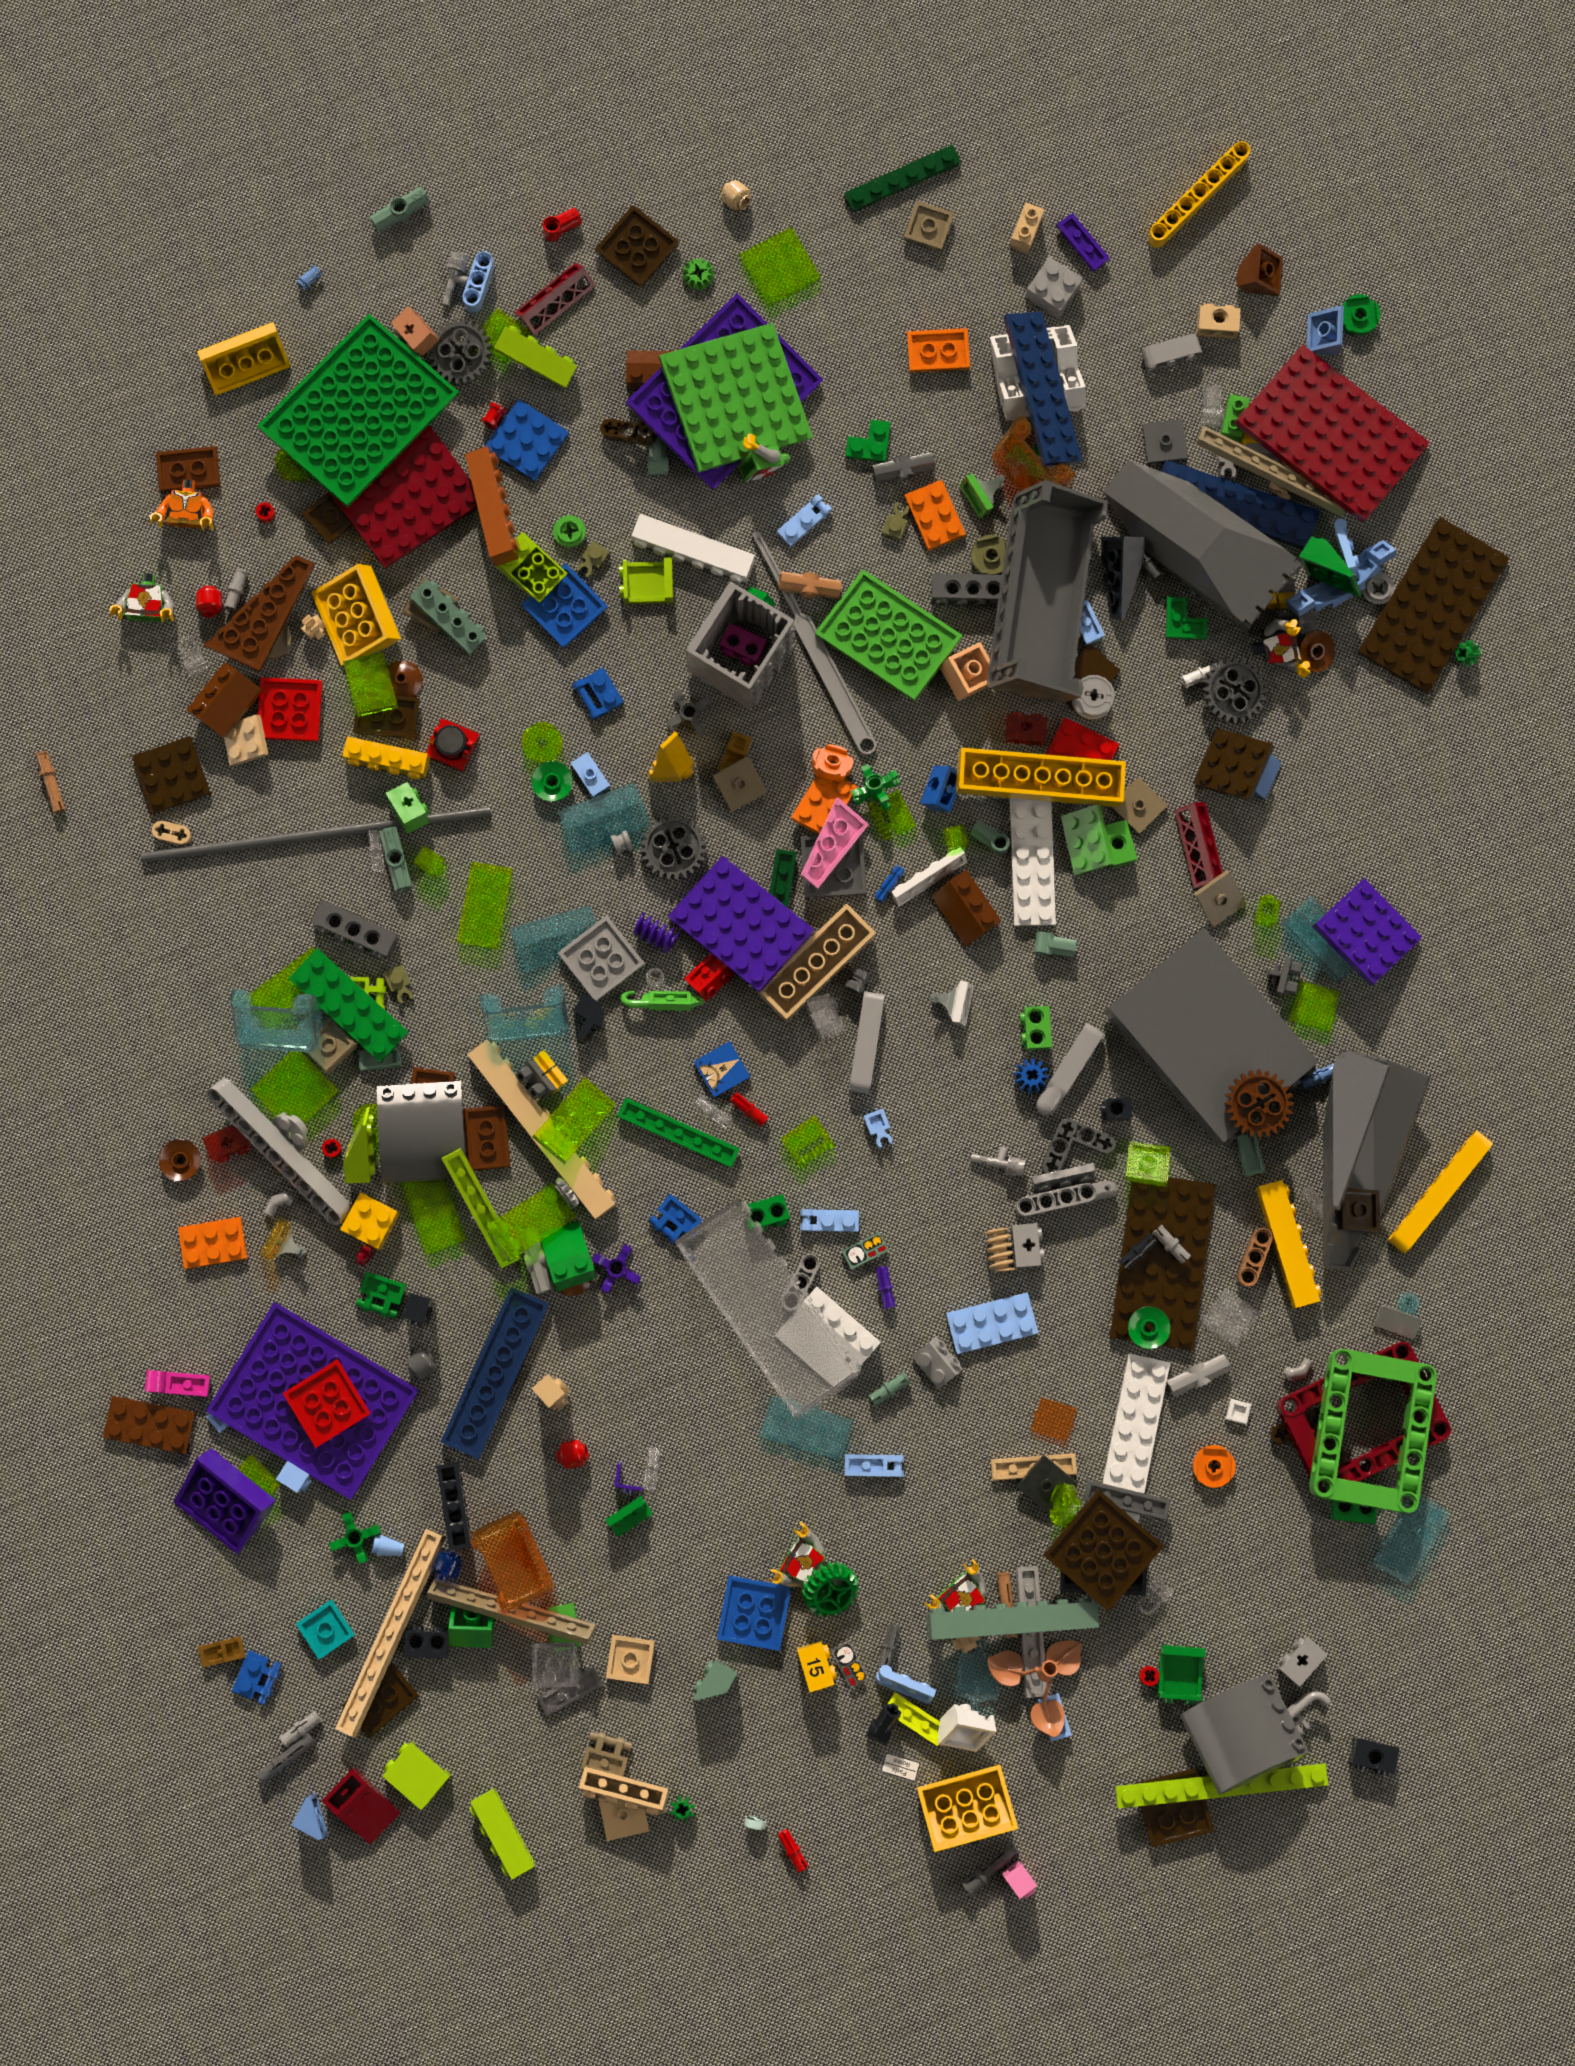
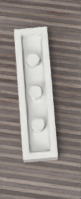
(930, 876)

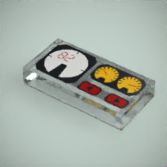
(849, 1664)

